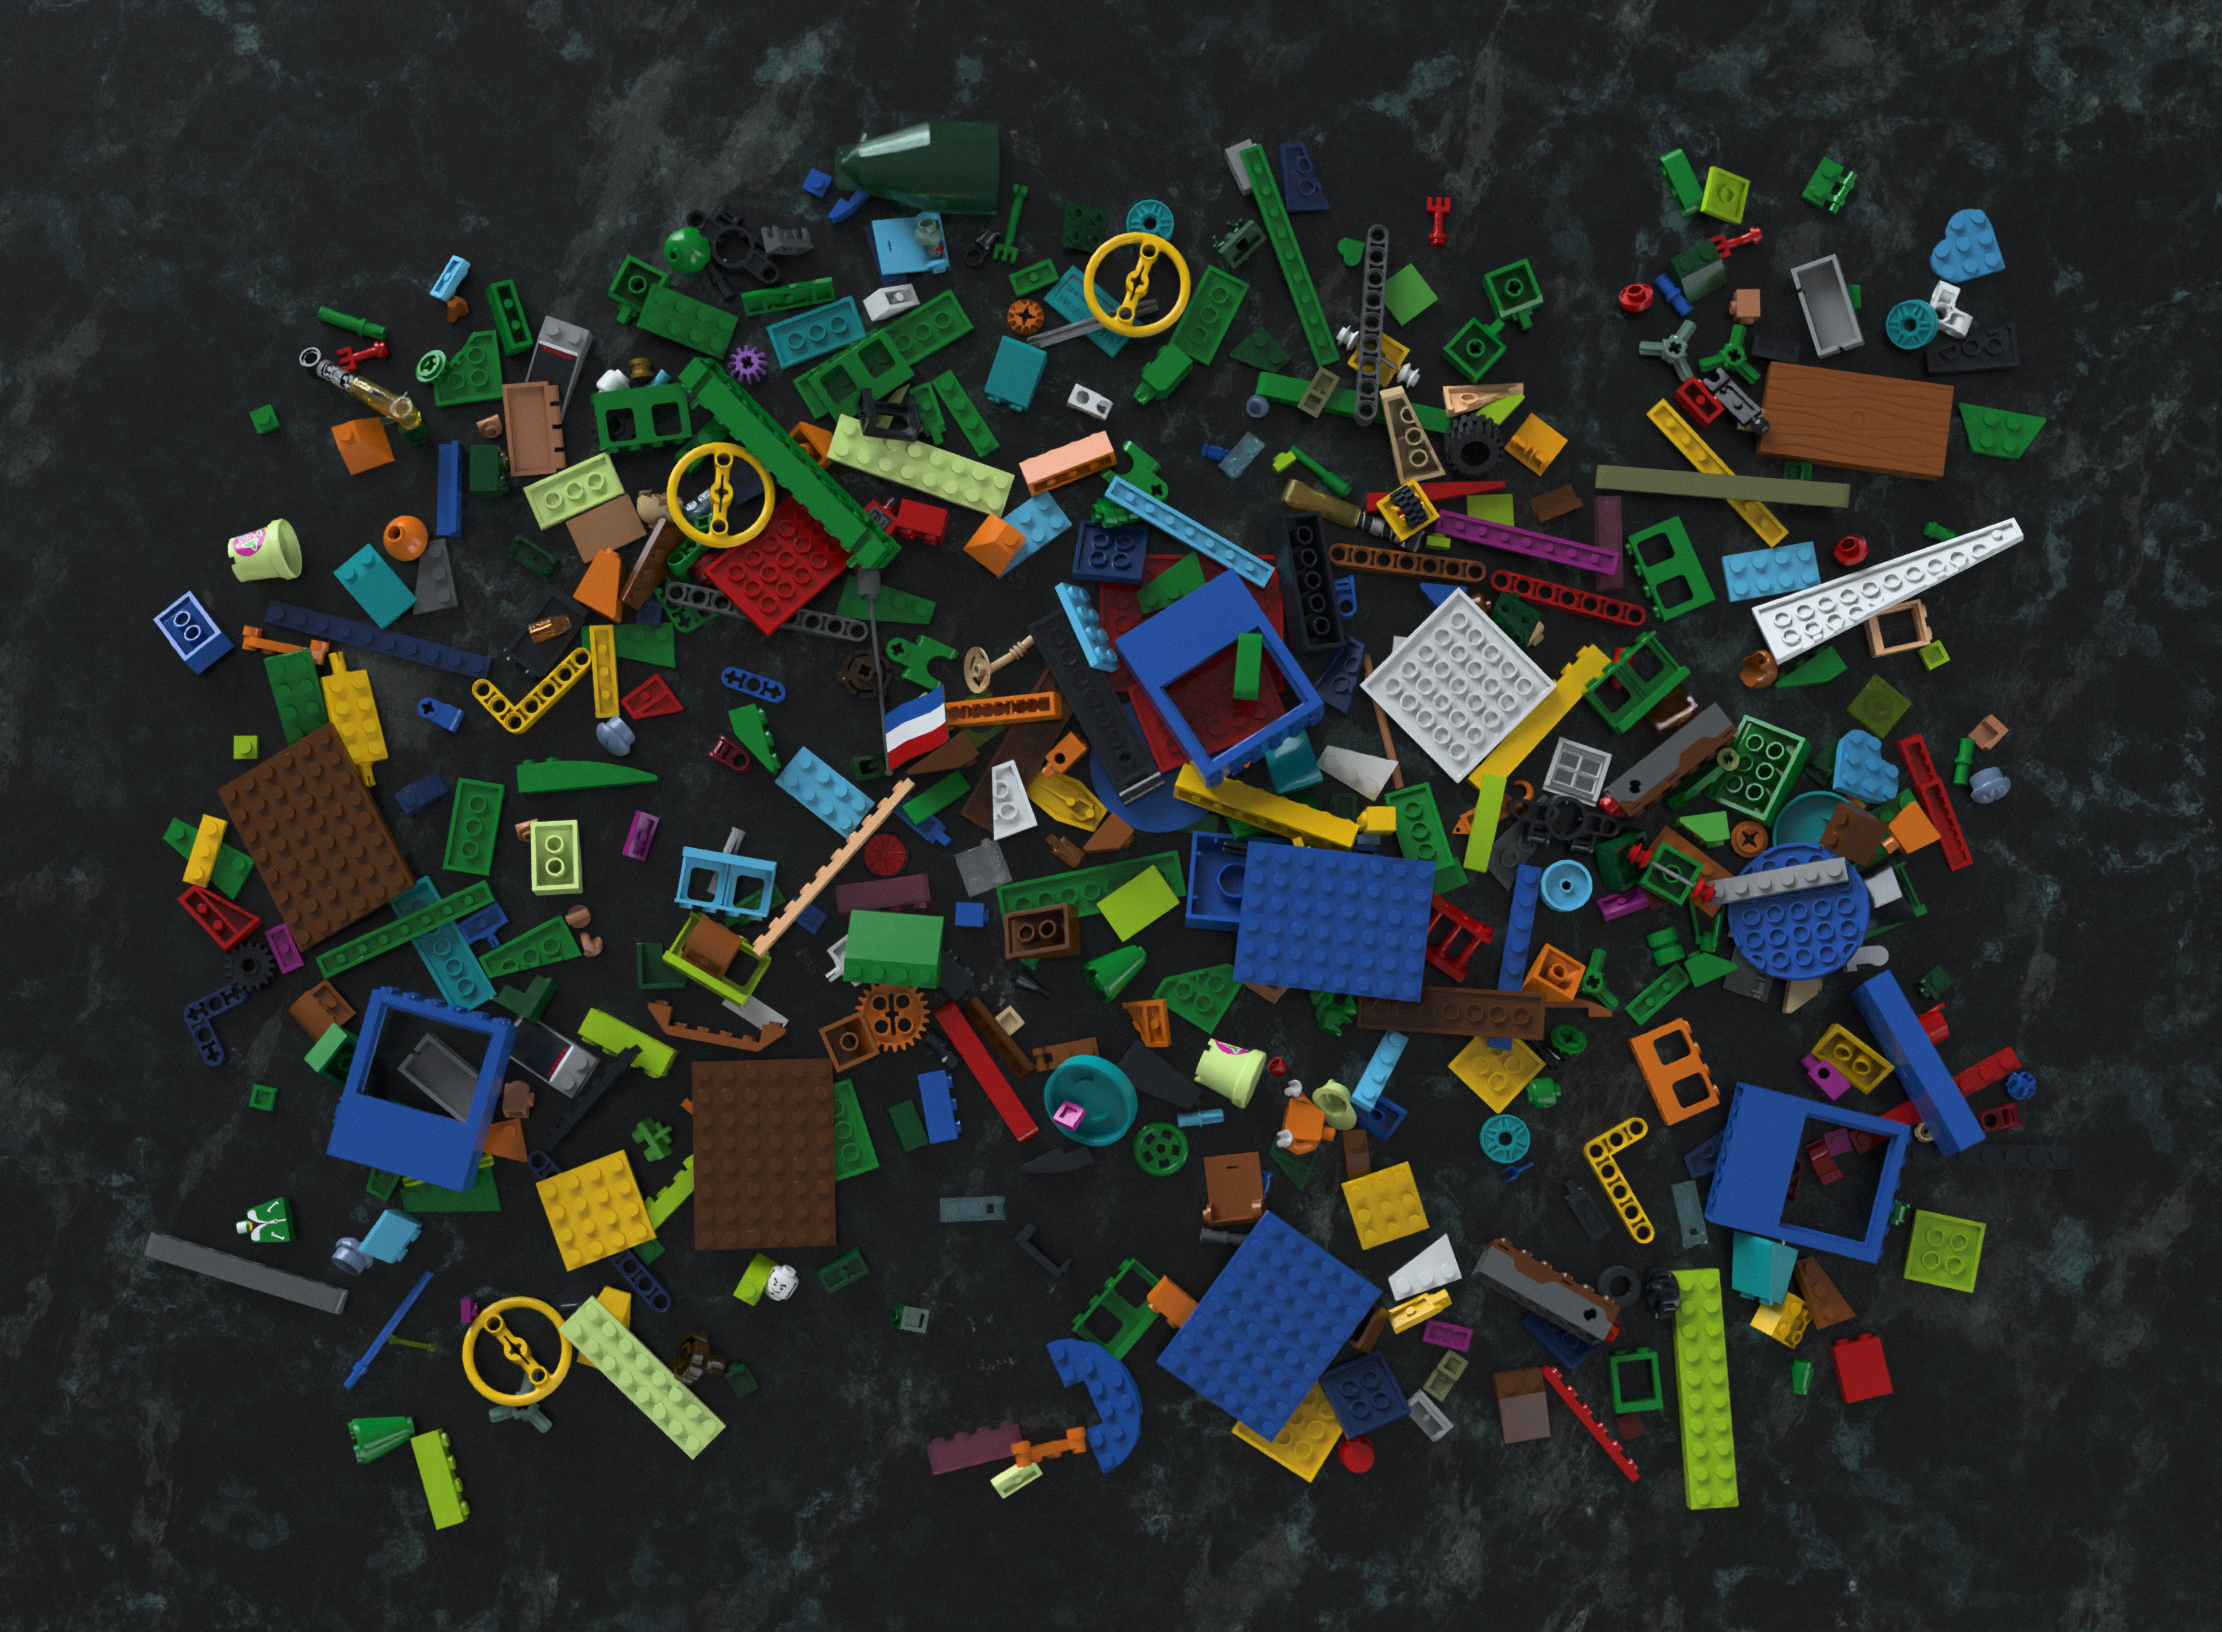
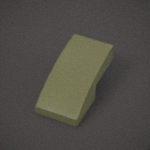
(1318, 392)
(1444, 1375)

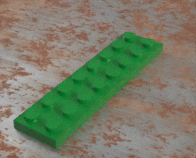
(915, 337)
(1088, 886)

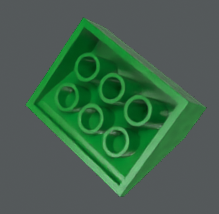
(1766, 771)
(894, 949)

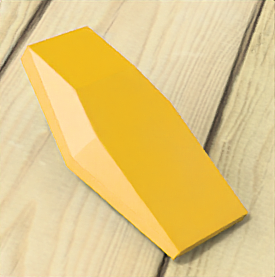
(1067, 801)
(619, 1304)

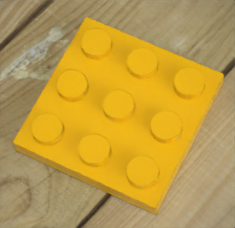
(1496, 1073)
(1385, 1205)

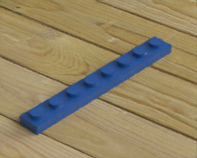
(1517, 937)

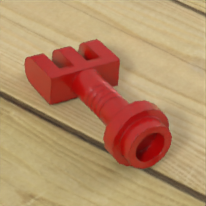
(1754, 235)
(1438, 238)
(380, 349)

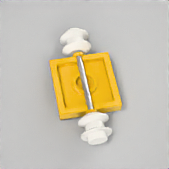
(1391, 358)

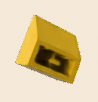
(1783, 1321)

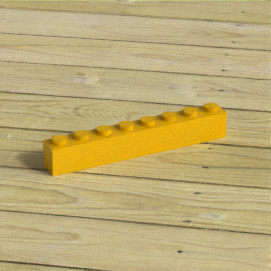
(1542, 718)
(1268, 811)

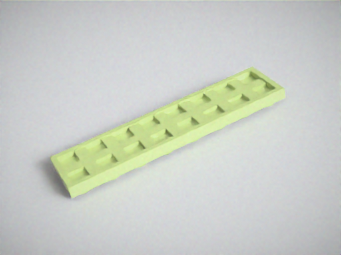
(922, 468)
(642, 1377)

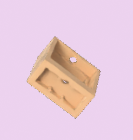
(1923, 632)

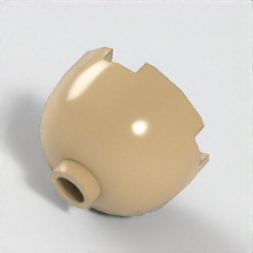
(653, 507)

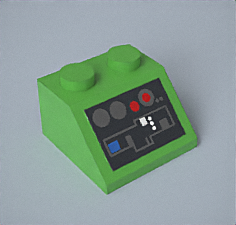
(1705, 828)

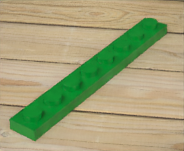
(405, 929)

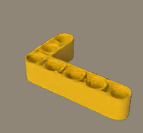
(536, 695)
(1617, 1178)

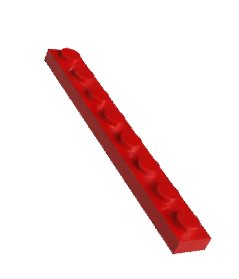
(1967, 1082)

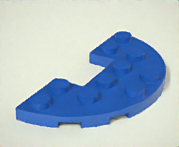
(1113, 1395)

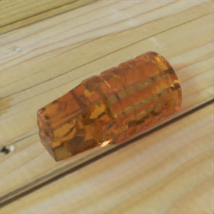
(555, 624)
(1066, 851)

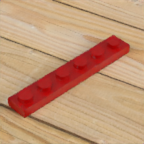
(1597, 1429)

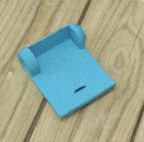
(904, 252)

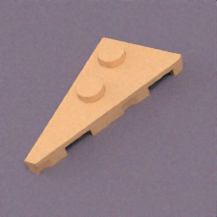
(1471, 397)

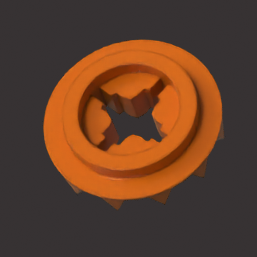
(1032, 325)
(1760, 839)

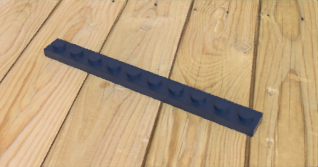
(378, 640)

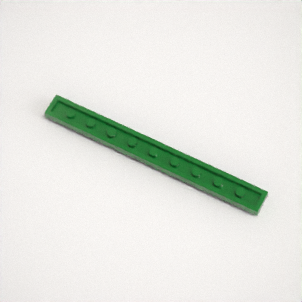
(1289, 255)

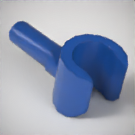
(1514, 1171)

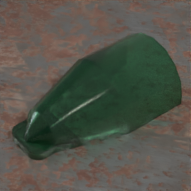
(927, 166)

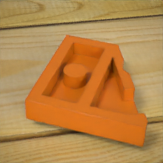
(1151, 1021)
(507, 1140)

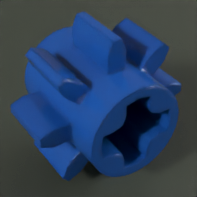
(2021, 1085)

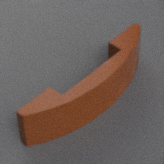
(1591, 1008)

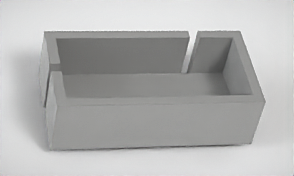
(1827, 306)
(442, 1076)

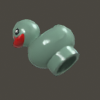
(929, 235)

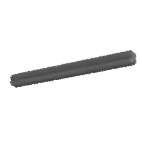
(1087, 325)

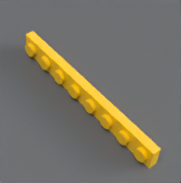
(1706, 461)

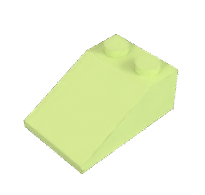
(556, 858)

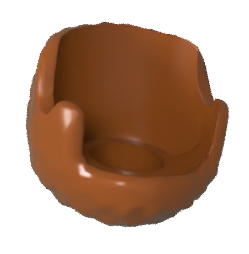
(1759, 670)

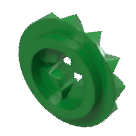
(427, 363)
(1563, 1032)

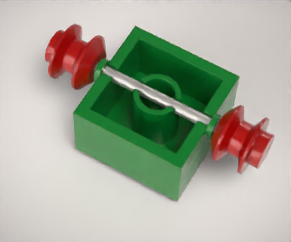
(1670, 874)

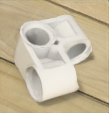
(1954, 321)

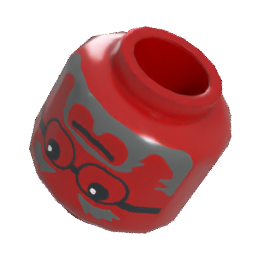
(700, 565)

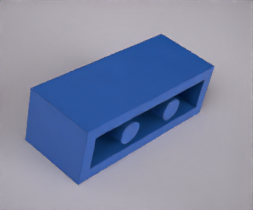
(939, 1106)

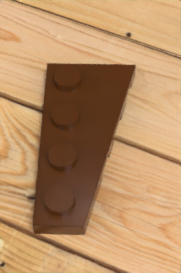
(652, 564)

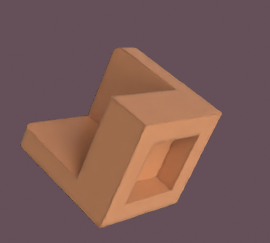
(1988, 733)

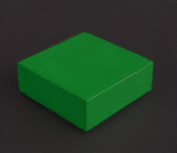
(263, 1097)

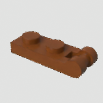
(1064, 1051)

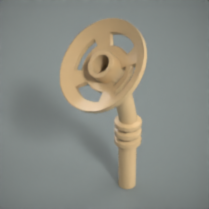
(983, 669)

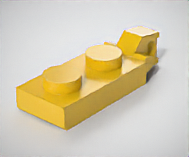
(1418, 1310)

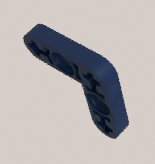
(204, 1021)

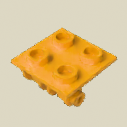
(1535, 444)

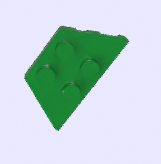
(1998, 431)

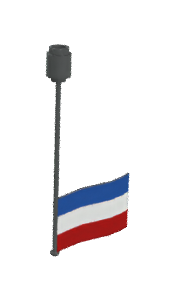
(915, 725)

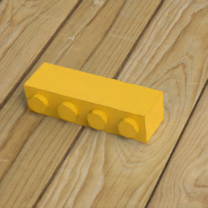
(1377, 821)

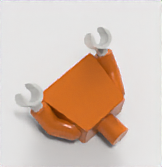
(1302, 1123)

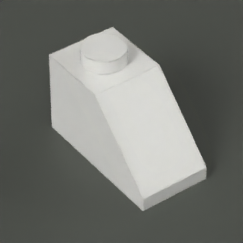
(891, 301)

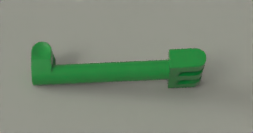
(1006, 248)

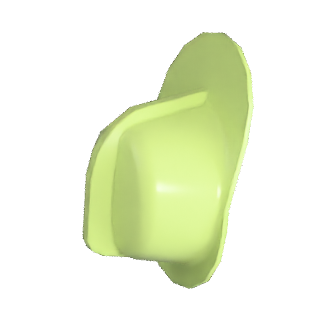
(1335, 1103)

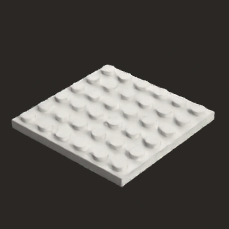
(1458, 685)

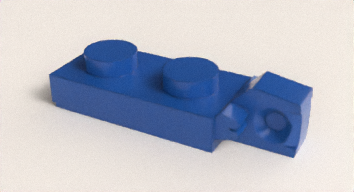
(929, 829)

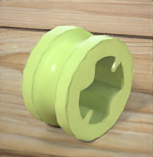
(1725, 752)

